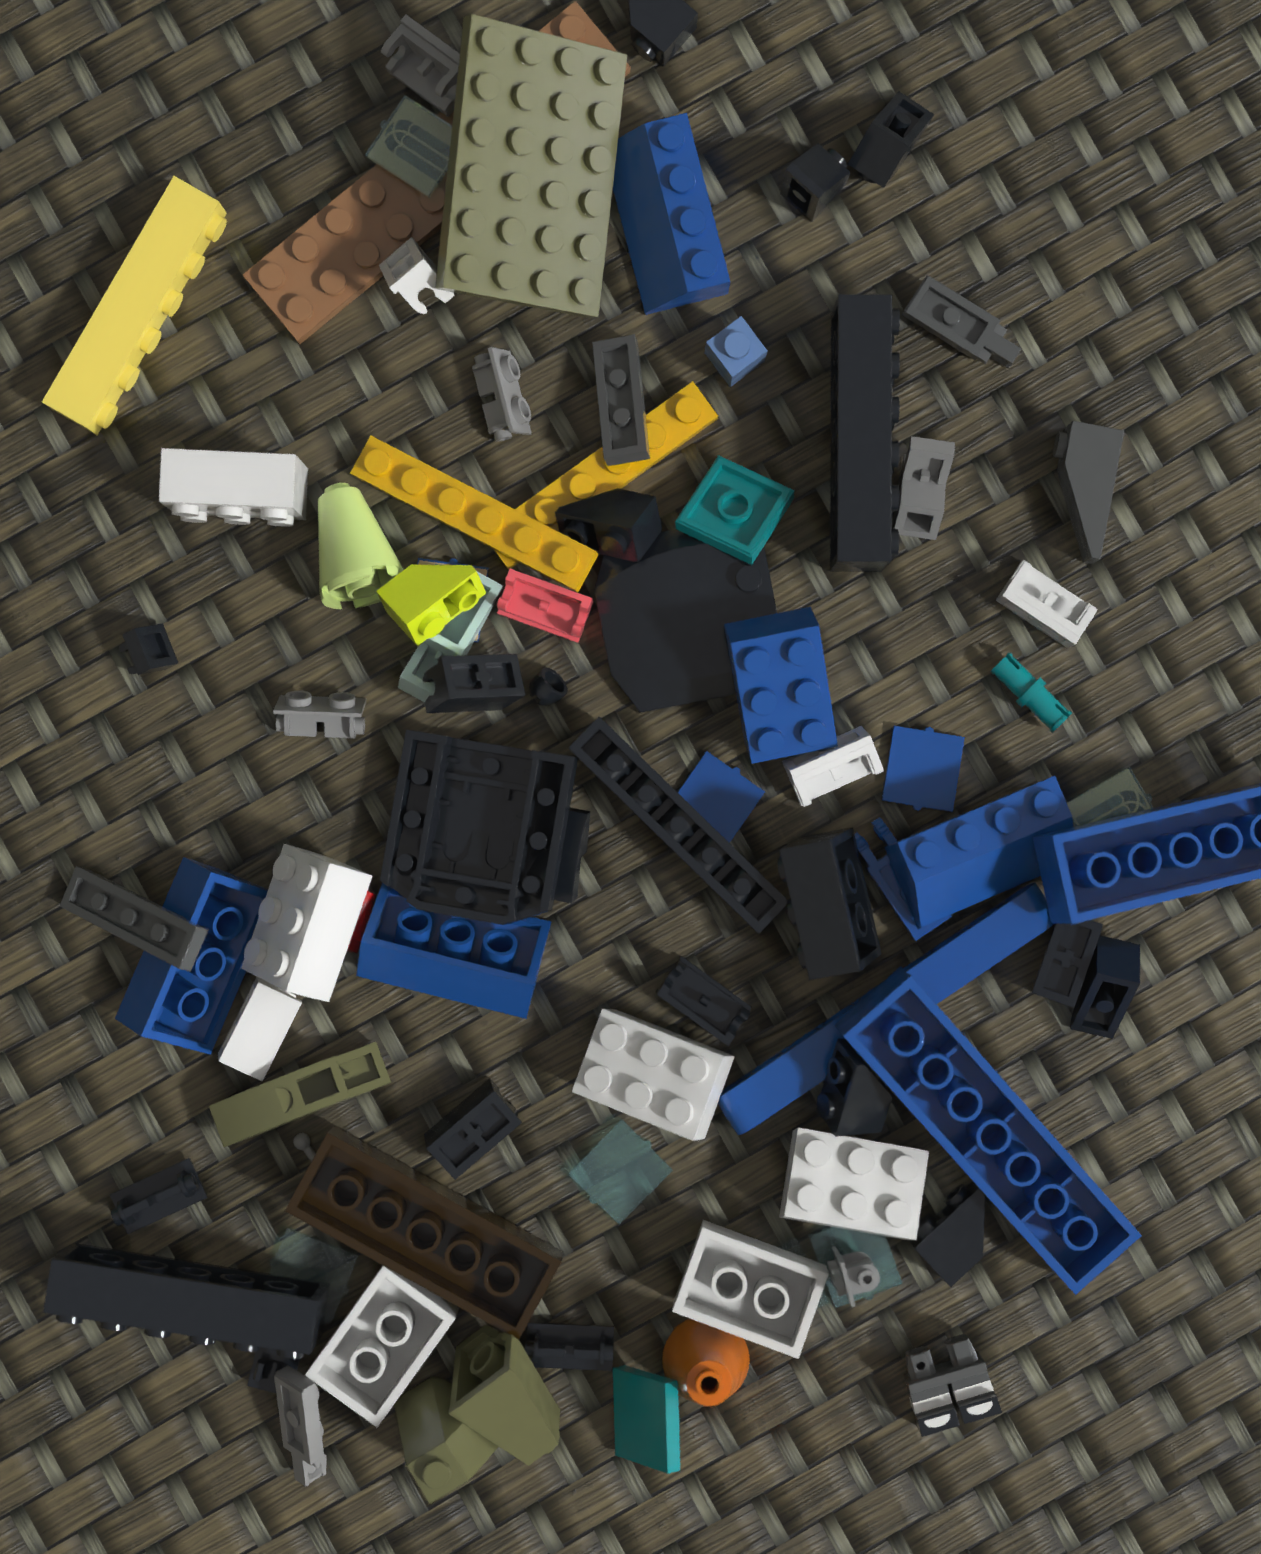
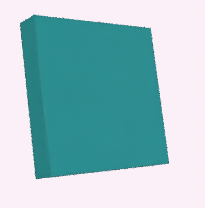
(735, 510)
(646, 1418)

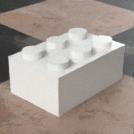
(233, 486)
(306, 923)
(653, 1074)
(854, 1184)
(750, 1289)
(381, 1344)

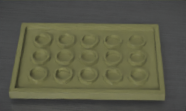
(530, 168)

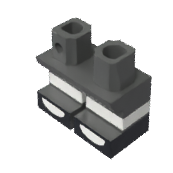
(968, 1383)

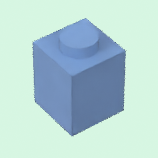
(735, 351)

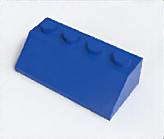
(668, 216)
(977, 851)
(453, 955)
(193, 1004)

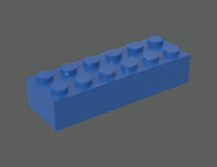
(1151, 855)

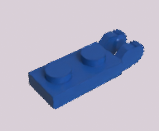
(887, 882)

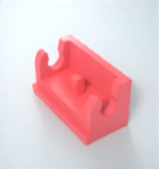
(544, 605)

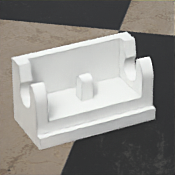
(409, 272)
(1046, 605)
(831, 768)
(259, 1029)

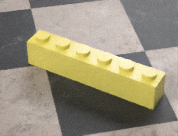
(136, 306)

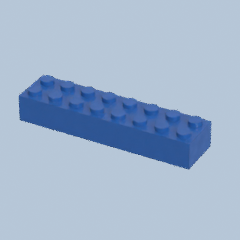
(987, 1130)

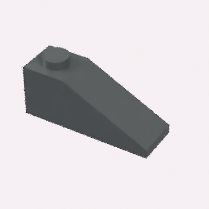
(1087, 478)

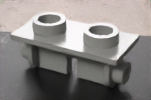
(499, 375)
(301, 711)
(852, 1274)

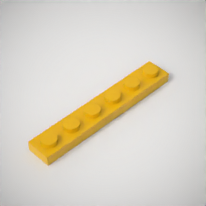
(667, 429)
(474, 514)

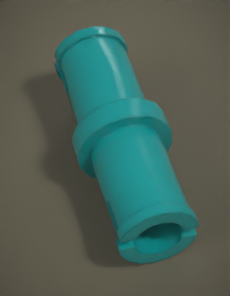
(1031, 692)

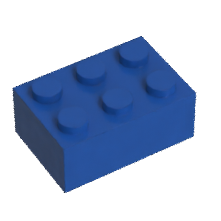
(781, 684)

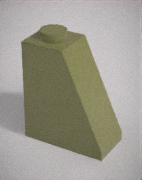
(503, 1395)
(435, 1444)

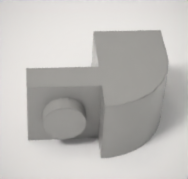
(923, 487)

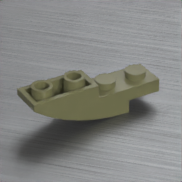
(299, 1094)

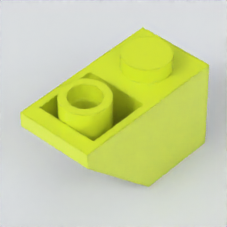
(429, 597)

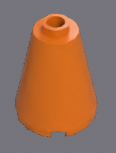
(705, 1362)

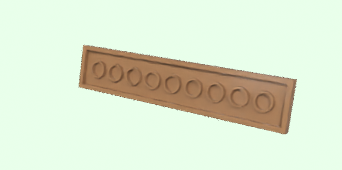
(343, 244)

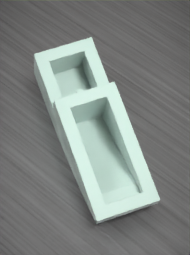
(453, 640)

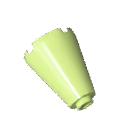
(352, 549)

